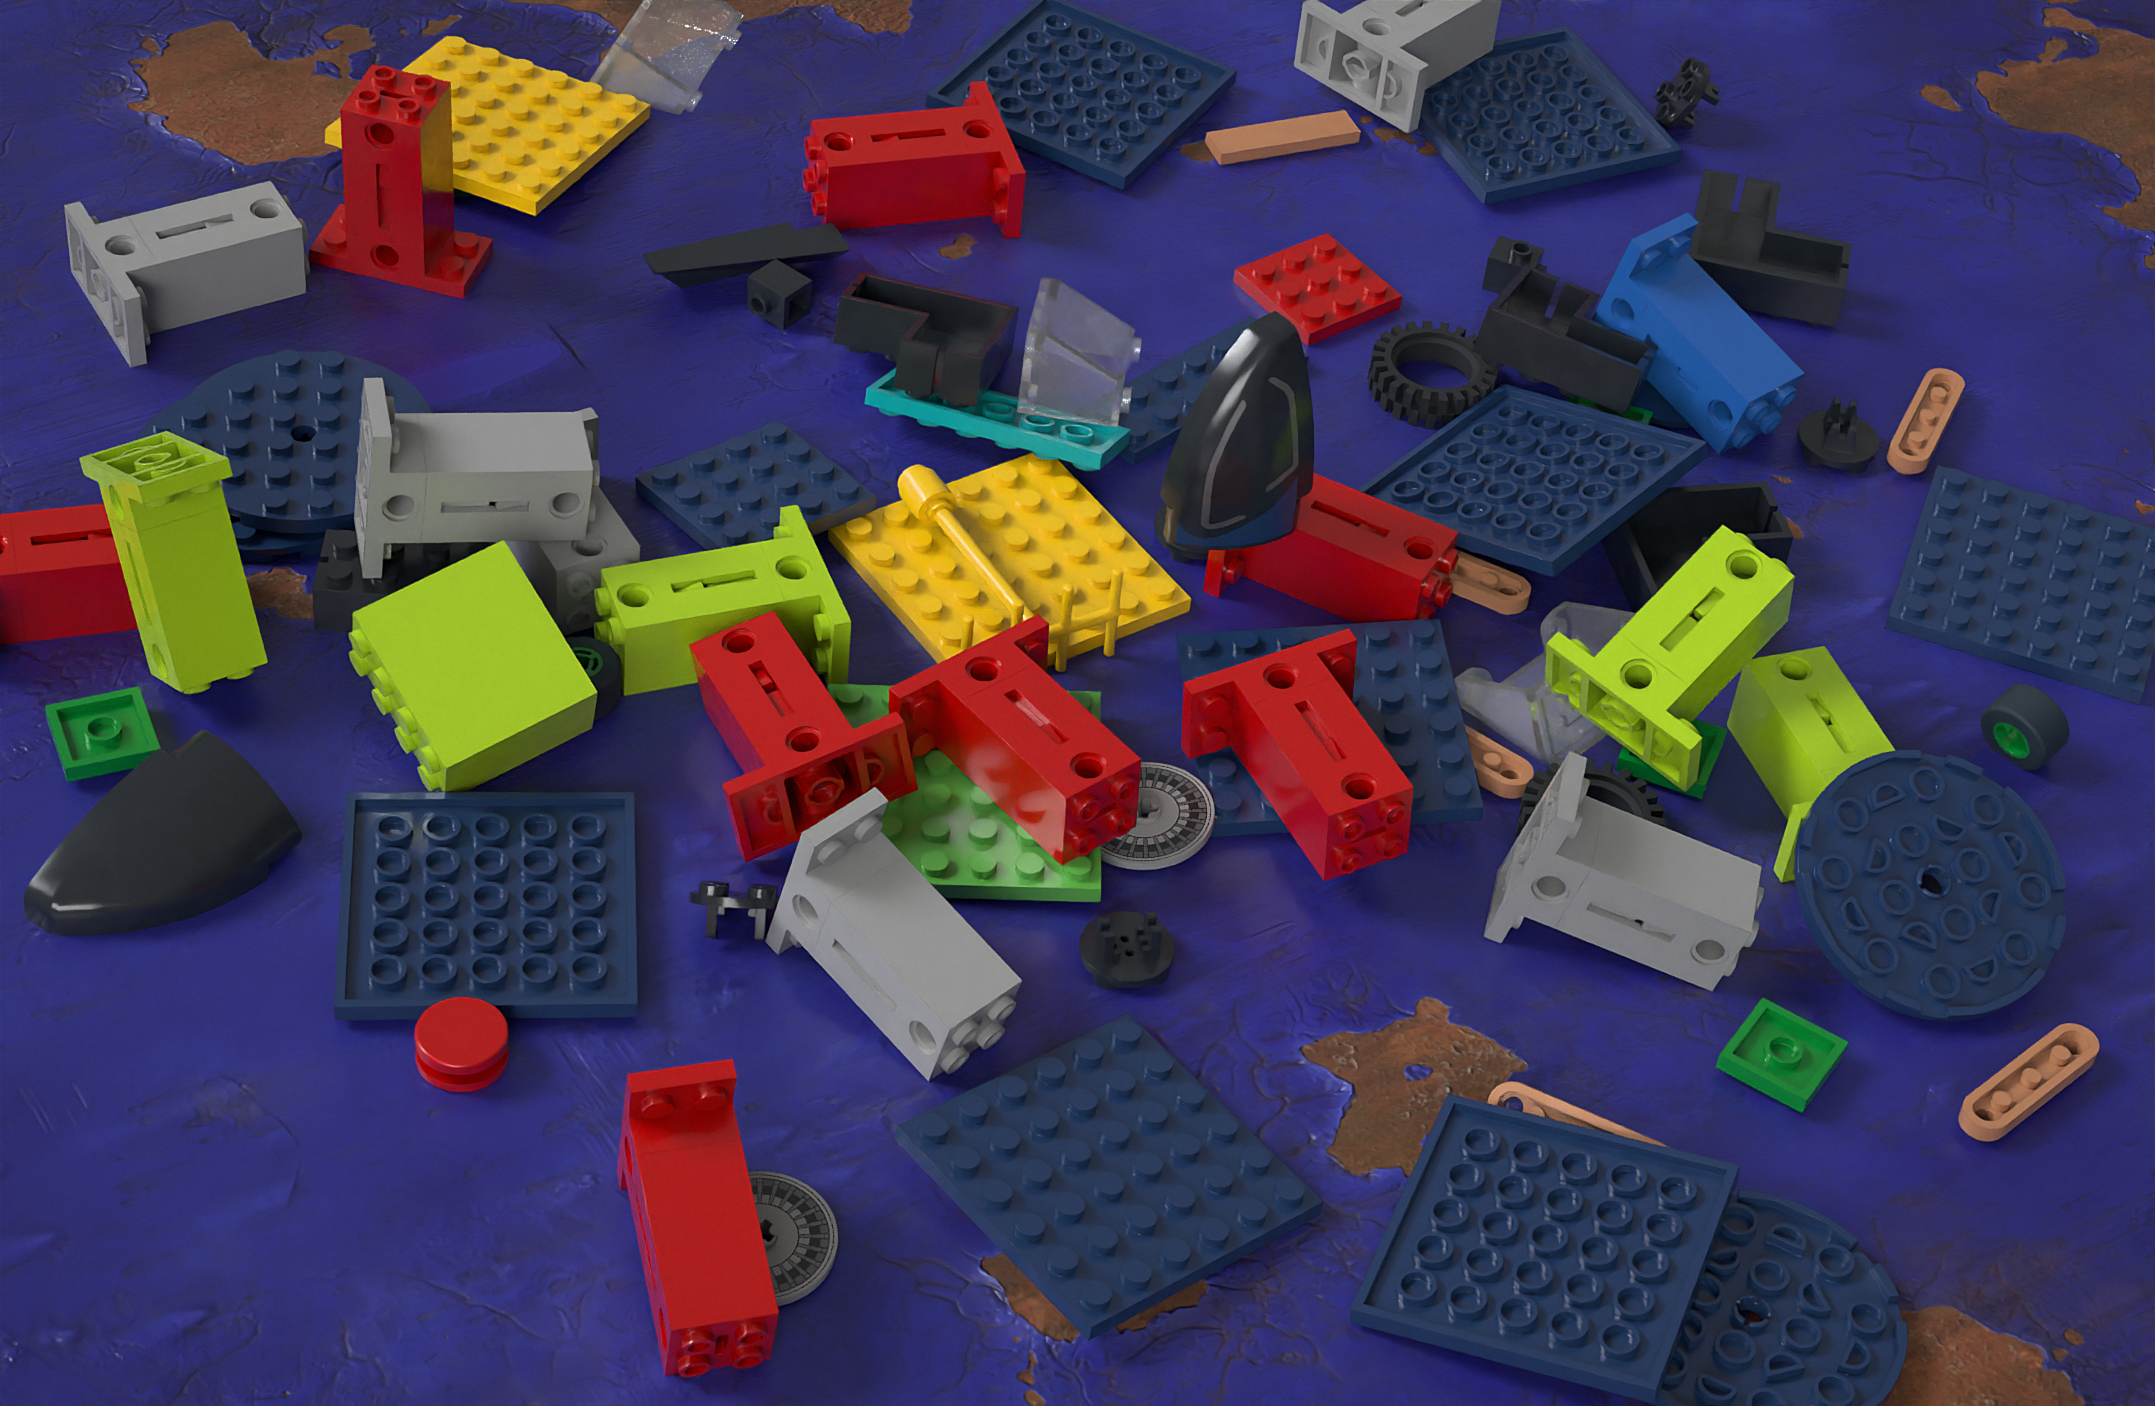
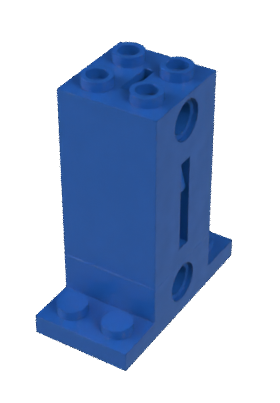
(1710, 353)

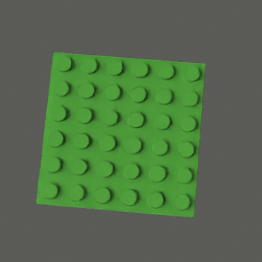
(961, 834)

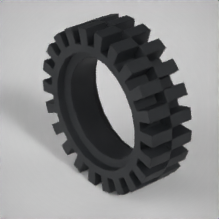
(1428, 345)
(1604, 787)

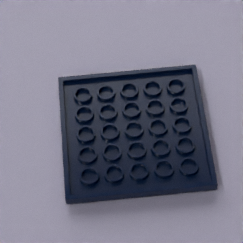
(1088, 89)
(1540, 119)
(1535, 476)
(2031, 584)
(1400, 691)
(489, 903)
(1108, 1174)
(1547, 1247)

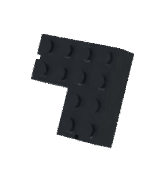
(1765, 265)
(936, 336)
(1568, 348)
(1680, 521)
(343, 590)

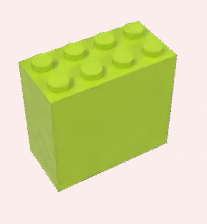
(472, 671)

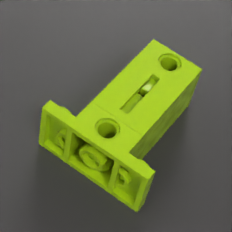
(179, 559)
(667, 603)
(1677, 653)
(1800, 732)

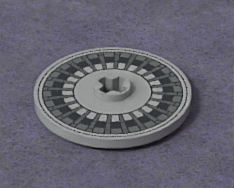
(1176, 825)
(799, 1233)

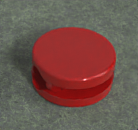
(461, 1044)

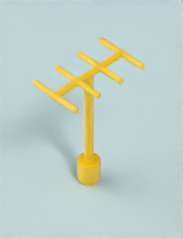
(934, 505)

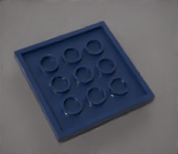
(737, 488)

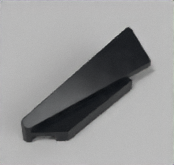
(745, 253)

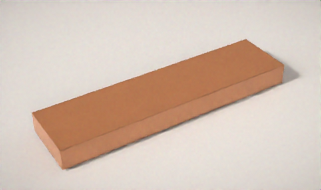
(1282, 137)

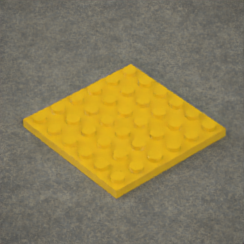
(521, 127)
(1038, 534)

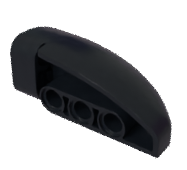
(164, 845)

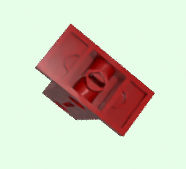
(916, 167)
(400, 189)
(1350, 558)
(60, 575)
(790, 737)
(1024, 741)
(1307, 750)
(696, 1219)

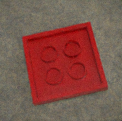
(1318, 288)

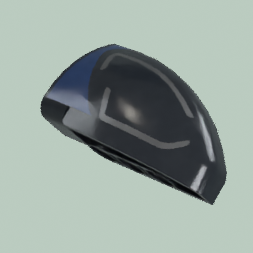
(1244, 446)

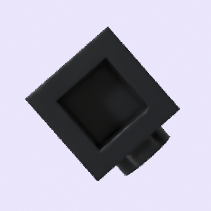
(1507, 260)
(779, 294)

